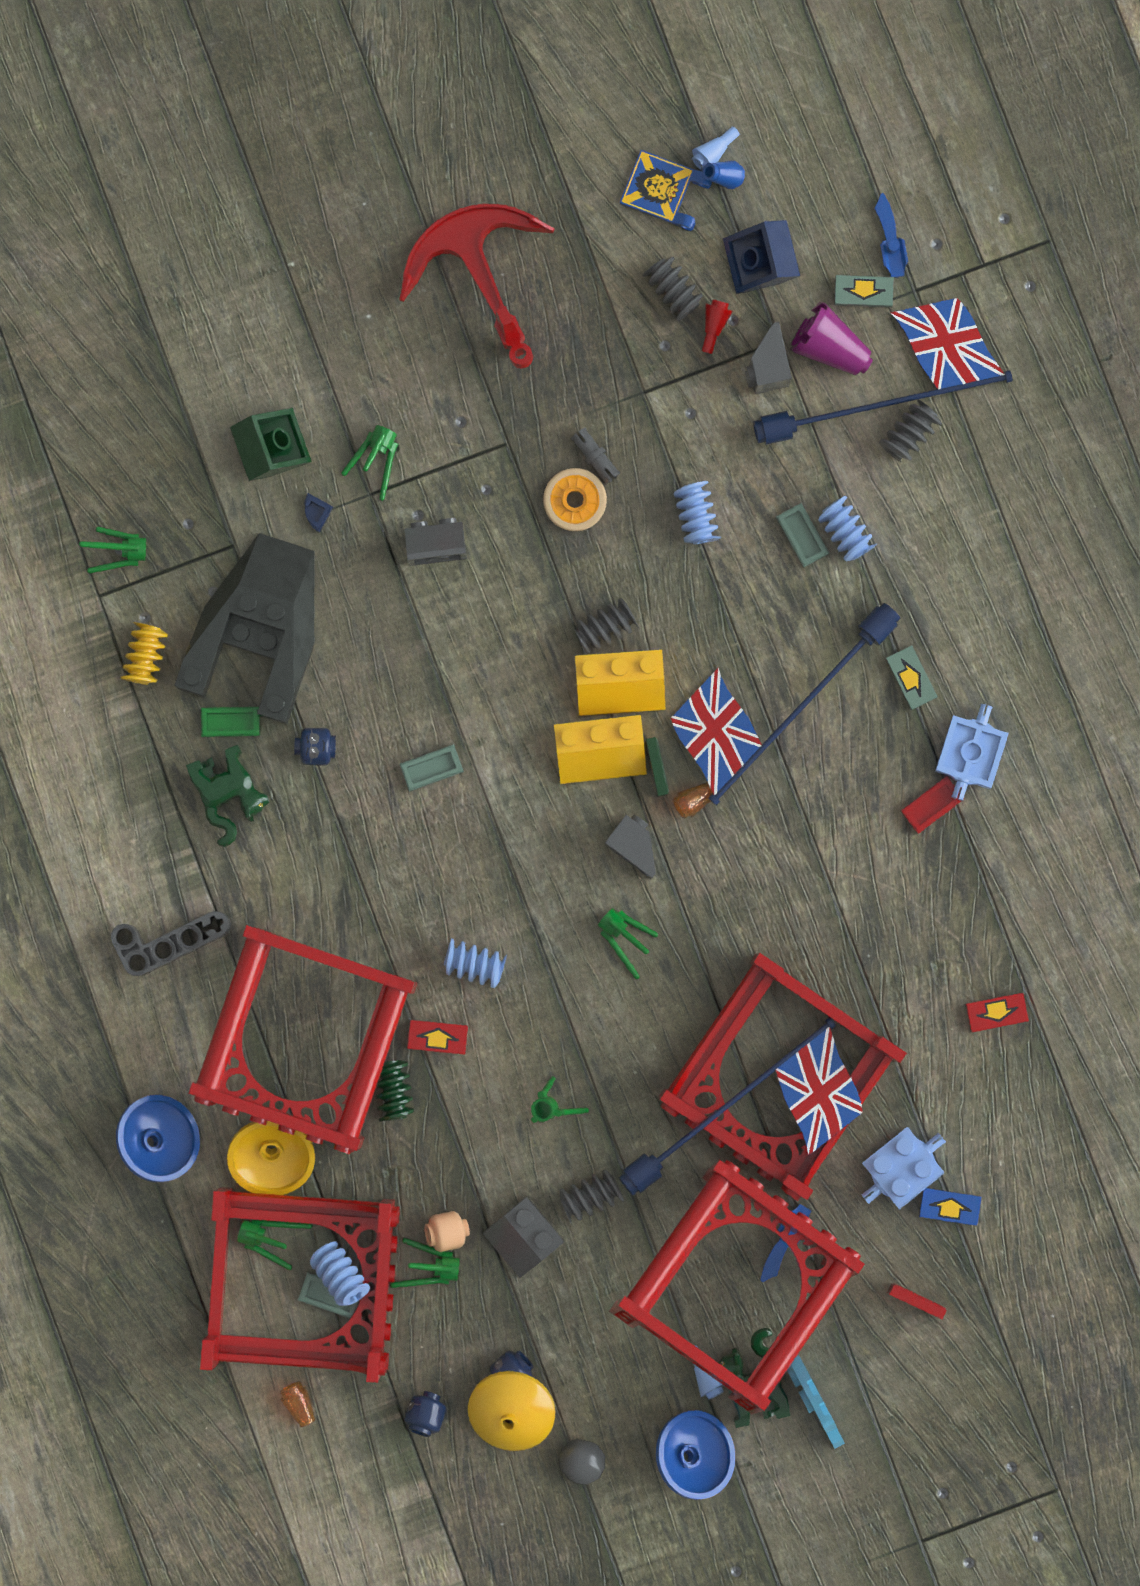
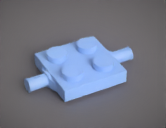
(971, 752)
(903, 1168)

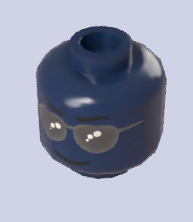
(315, 746)
(512, 1362)
(425, 1414)

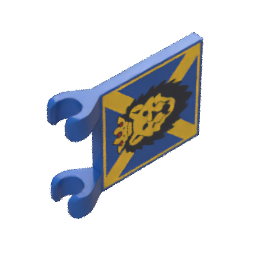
(659, 188)

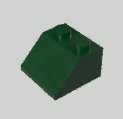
(270, 443)

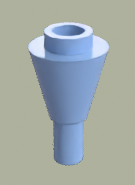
(714, 149)
(707, 1385)

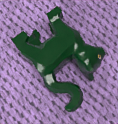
(222, 788)
(779, 1401)

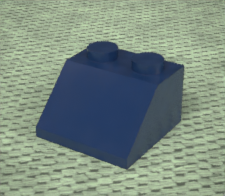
(761, 256)

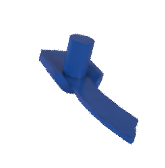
(894, 248)
(776, 1255)

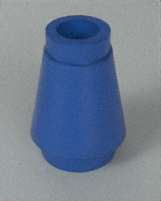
(726, 174)

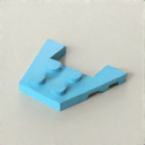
(813, 1400)

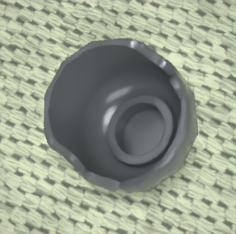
(581, 1461)

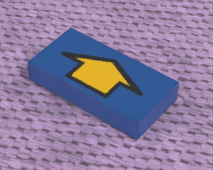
(950, 1206)

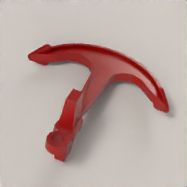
(463, 236)

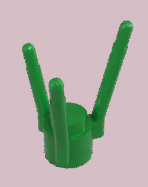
(380, 441)
(132, 548)
(614, 924)
(547, 1108)
(252, 1235)
(445, 1268)

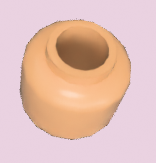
(446, 1231)

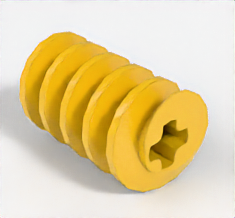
(144, 654)

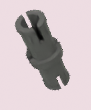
(595, 455)

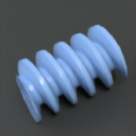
(696, 513)
(846, 530)
(474, 964)
(338, 1274)

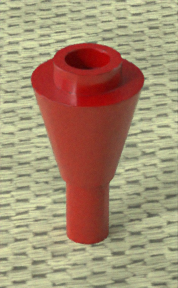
(715, 319)

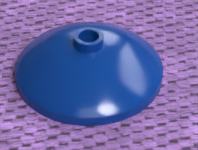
(173, 1133)
(708, 1451)

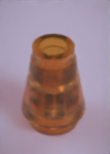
(692, 800)
(297, 1401)

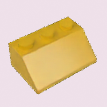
(620, 682)
(600, 749)

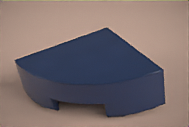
(317, 512)

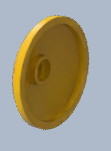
(267, 1169)
(514, 1398)

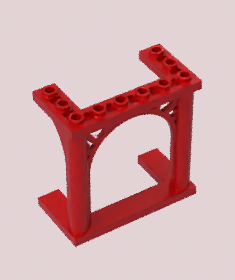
(711, 1049)
(212, 1080)
(839, 1266)
(360, 1357)

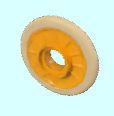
(574, 481)

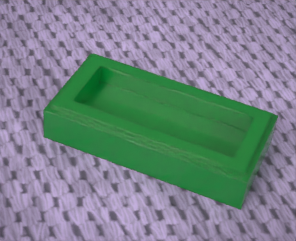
(230, 722)

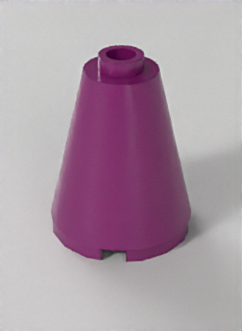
(831, 342)

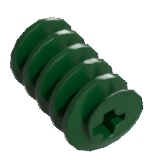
(393, 1091)

